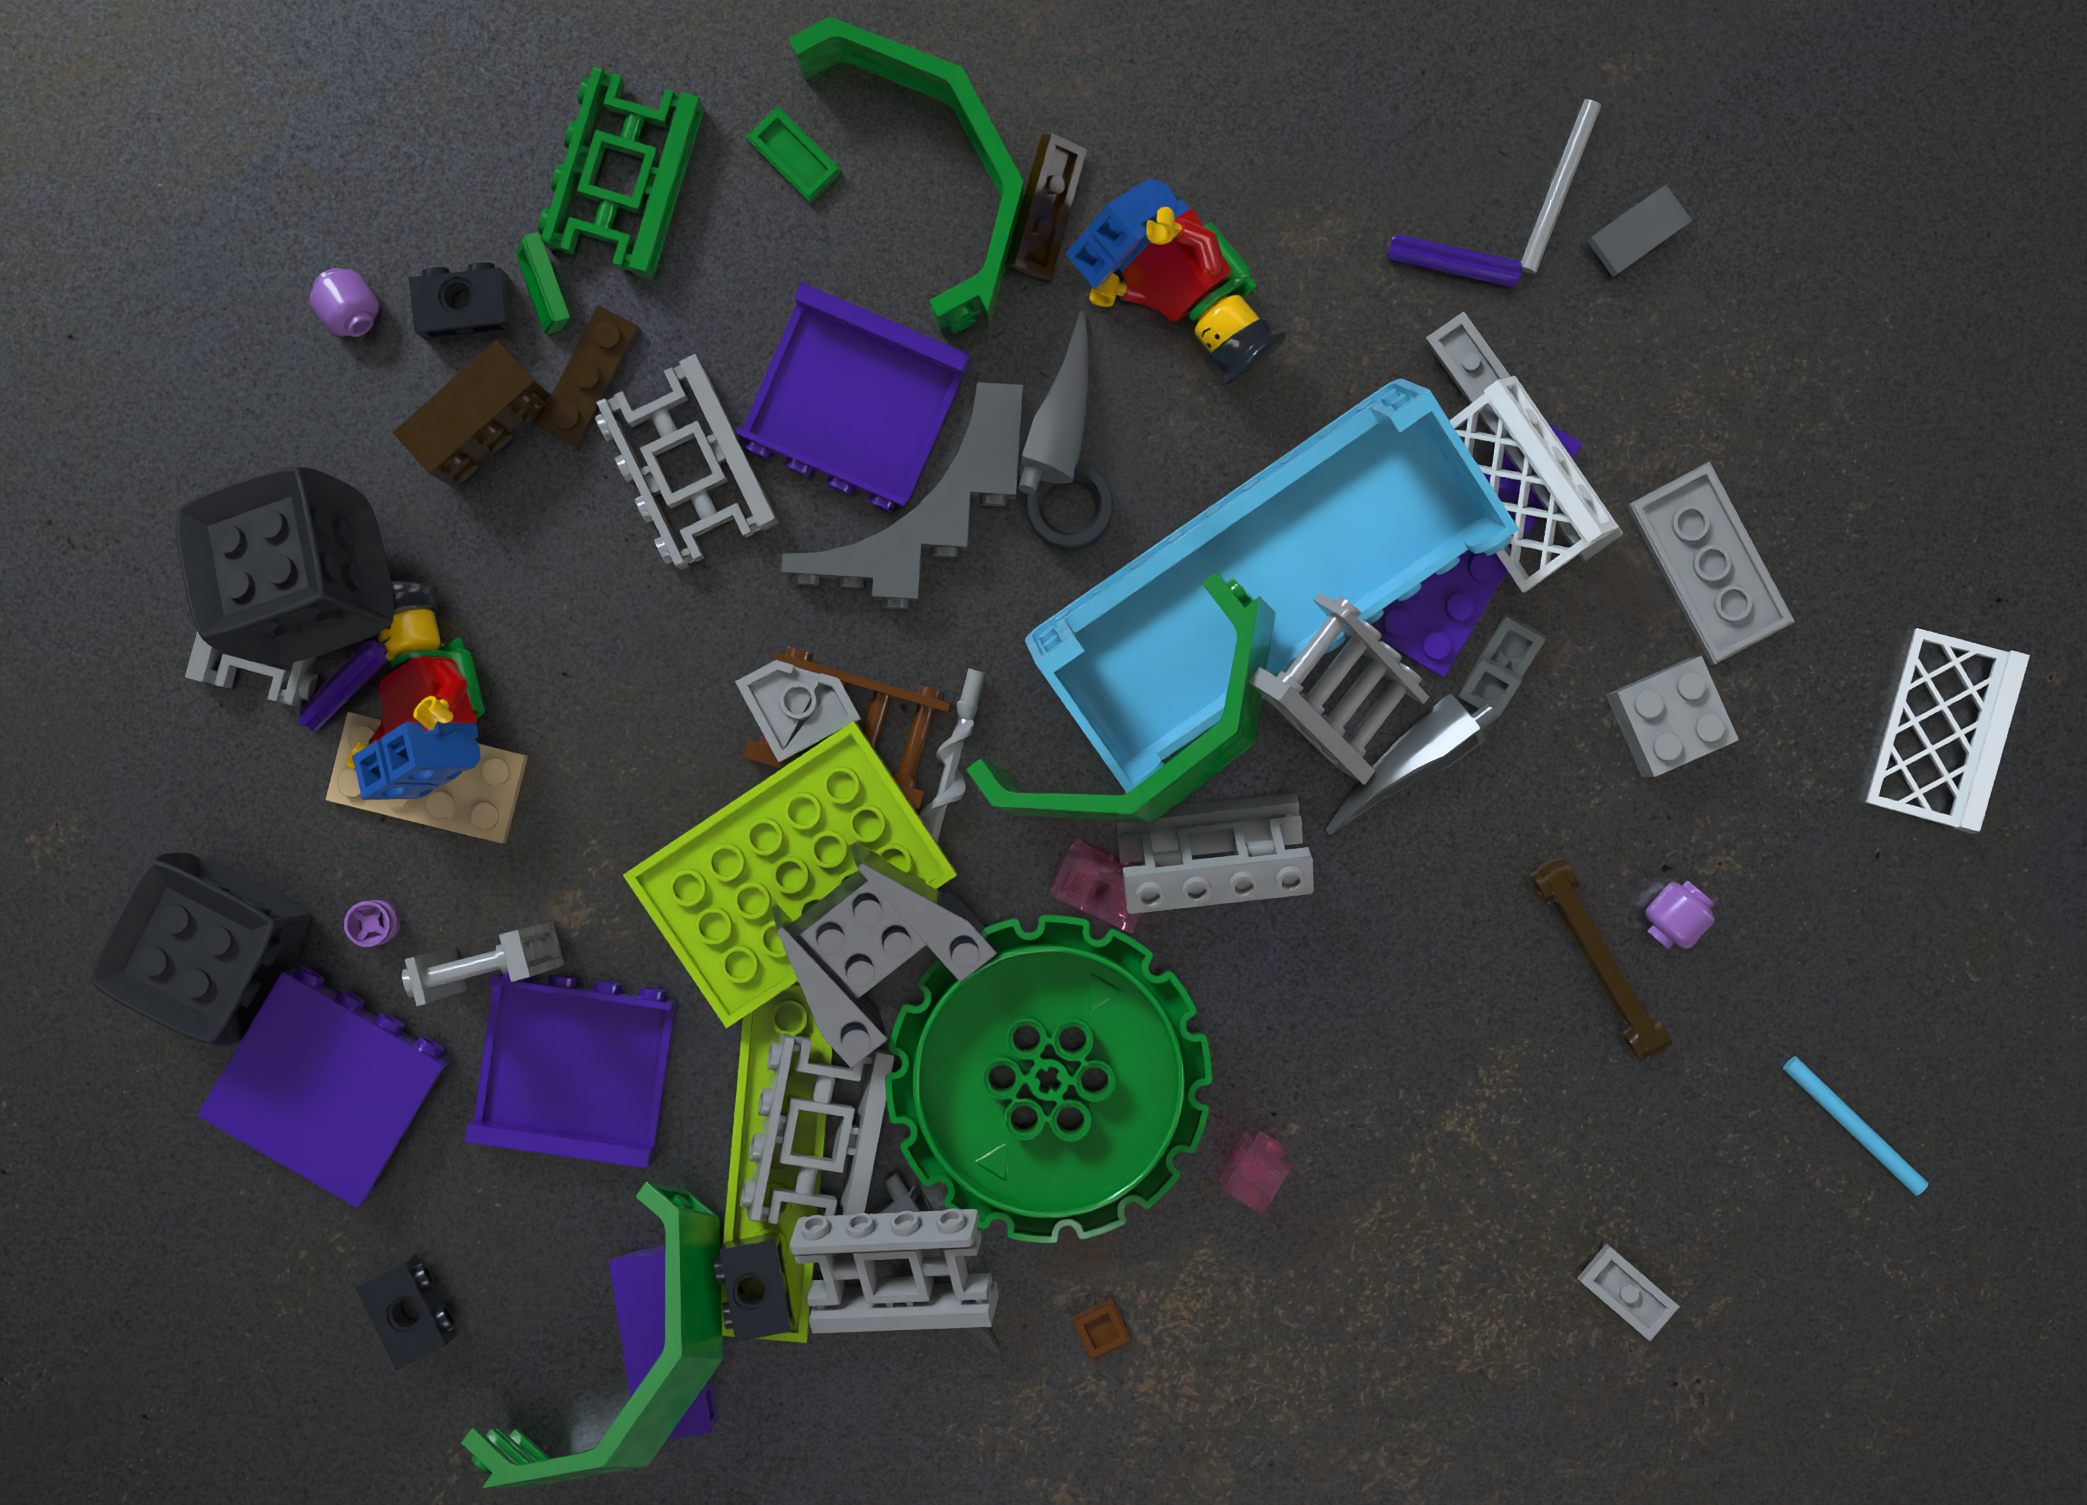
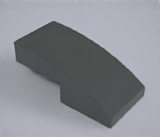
(1639, 230)
(1502, 664)

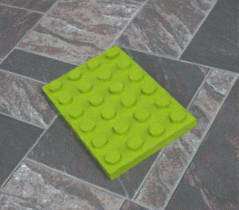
(780, 847)

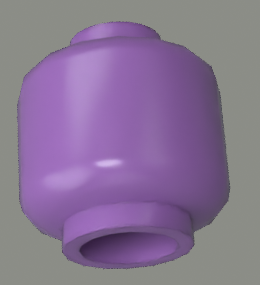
(344, 302)
(1680, 915)

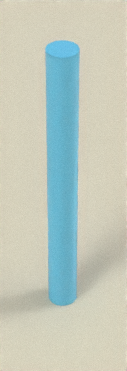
(1855, 1126)

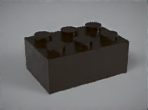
(473, 414)

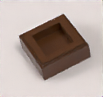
(1101, 1329)

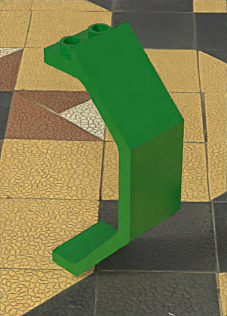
(839, 42)
(1189, 768)
(686, 1364)

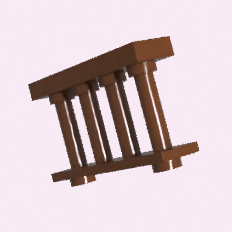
(926, 698)

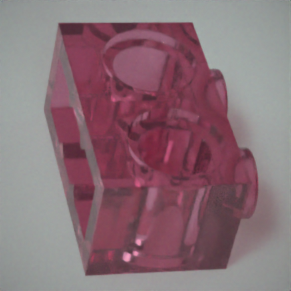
(1094, 884)
(1255, 1170)

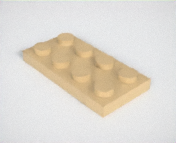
(472, 804)

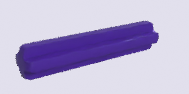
(1454, 260)
(342, 685)

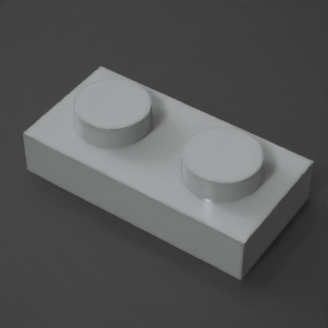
(1628, 1292)

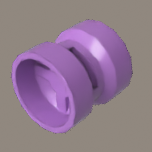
(364, 926)

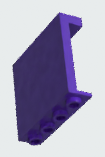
(854, 399)
(574, 1069)
(324, 1085)

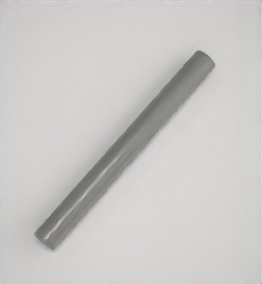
(1560, 186)

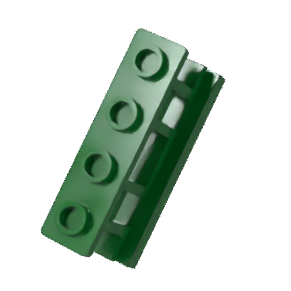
(658, 184)

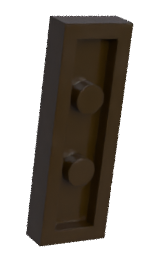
(1046, 206)
(588, 377)

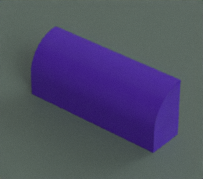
(640, 1307)

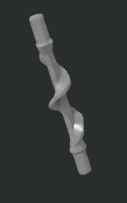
(952, 782)

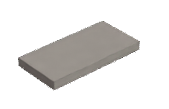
(1710, 563)

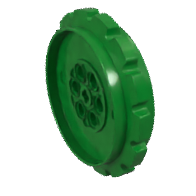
(1045, 1172)

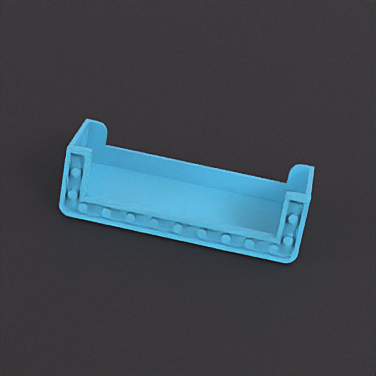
(1343, 514)

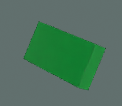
(793, 154)
(541, 283)

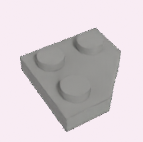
(795, 707)

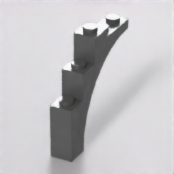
(941, 522)

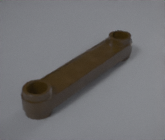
(1556, 885)

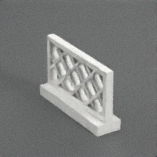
(1554, 470)
(1986, 742)

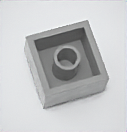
(1672, 717)

